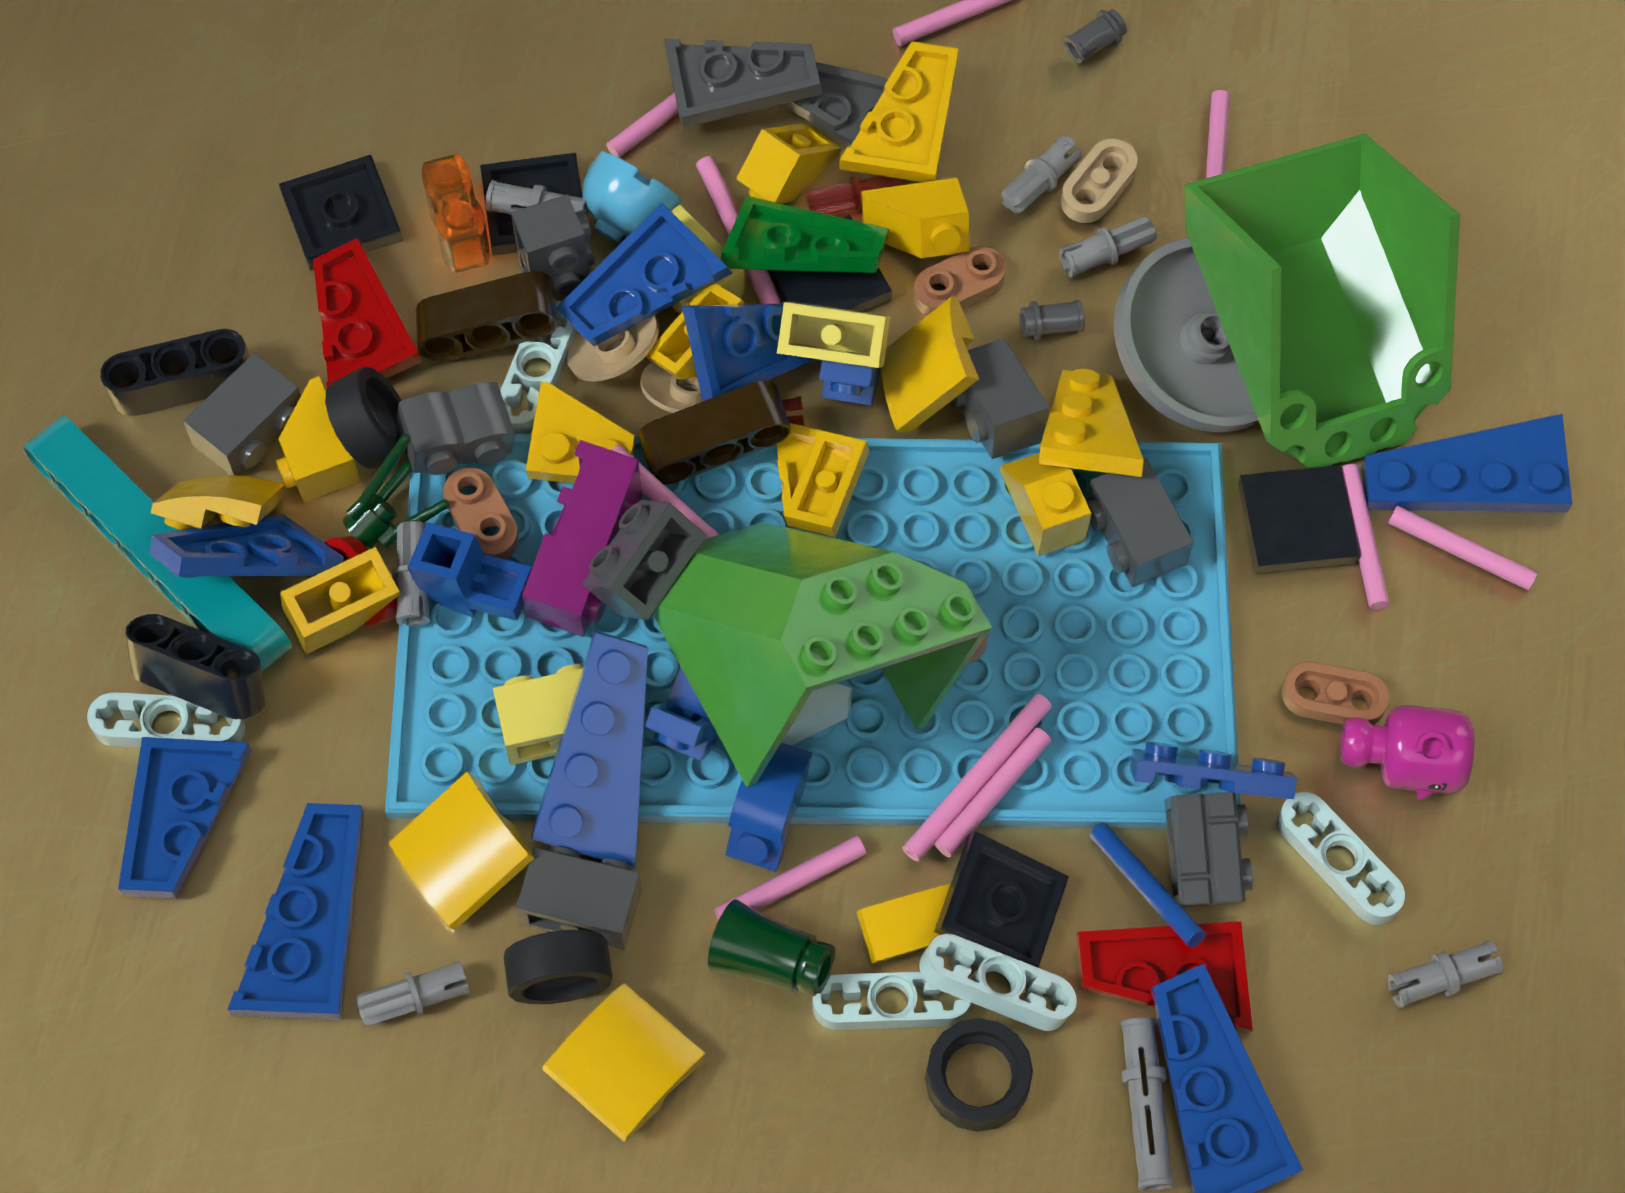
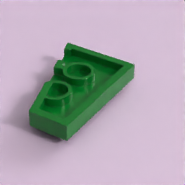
(799, 239)

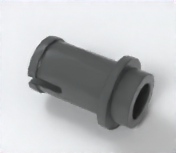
(1105, 29)
(1051, 319)

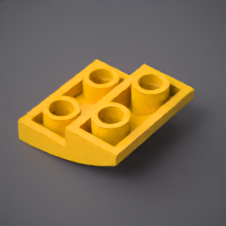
(928, 366)
(236, 498)
(461, 850)
(623, 1061)

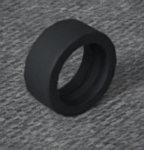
(364, 415)
(557, 967)
(987, 1033)

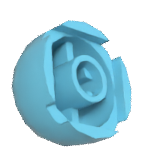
(622, 196)

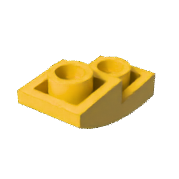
(902, 924)

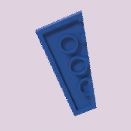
(1486, 470)
(597, 766)
(307, 928)
(1220, 1103)

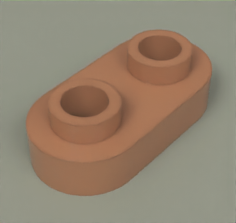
(960, 279)
(481, 510)
(1333, 691)

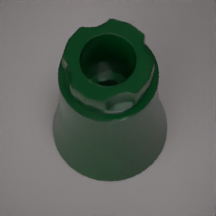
(768, 951)

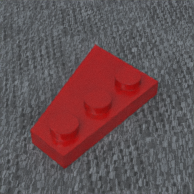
(358, 317)
(1134, 960)

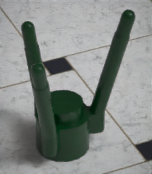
(372, 515)

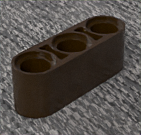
(486, 316)
(714, 432)

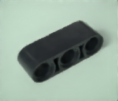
(154, 363)
(195, 666)

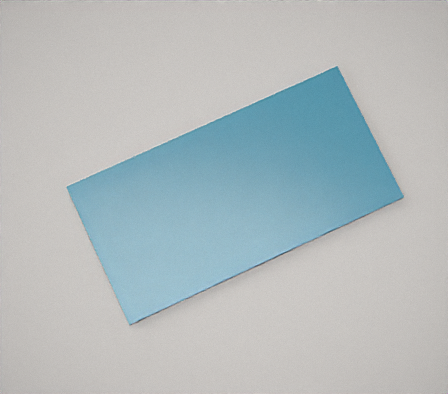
(1063, 623)

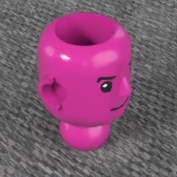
(1417, 748)

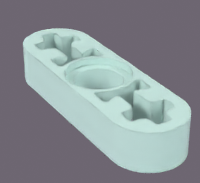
(518, 379)
(126, 733)
(1379, 875)
(1018, 973)
(877, 1019)

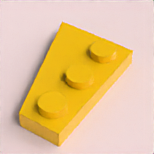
(909, 120)
(1090, 427)

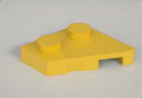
(556, 433)
(818, 477)

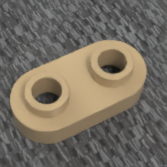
(1096, 183)

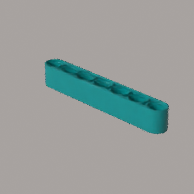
(124, 518)

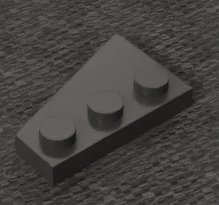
(734, 80)
(844, 101)

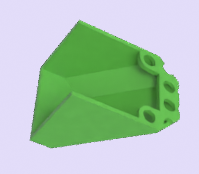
(1331, 294)
(791, 611)

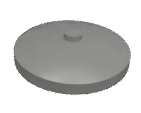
(1177, 344)

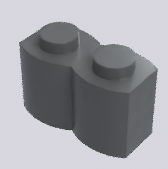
(456, 428)

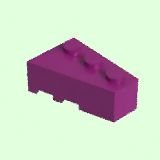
(588, 522)

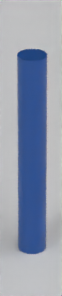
(1147, 885)

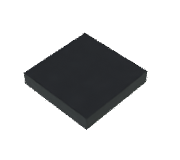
(555, 172)
(339, 207)
(833, 289)
(1298, 519)
(1002, 900)

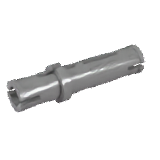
(1140, 1038)

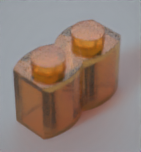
(456, 213)

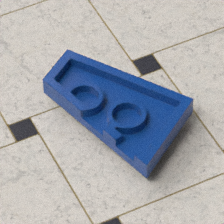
(642, 277)
(736, 345)
(266, 549)
(1263, 778)
(173, 810)

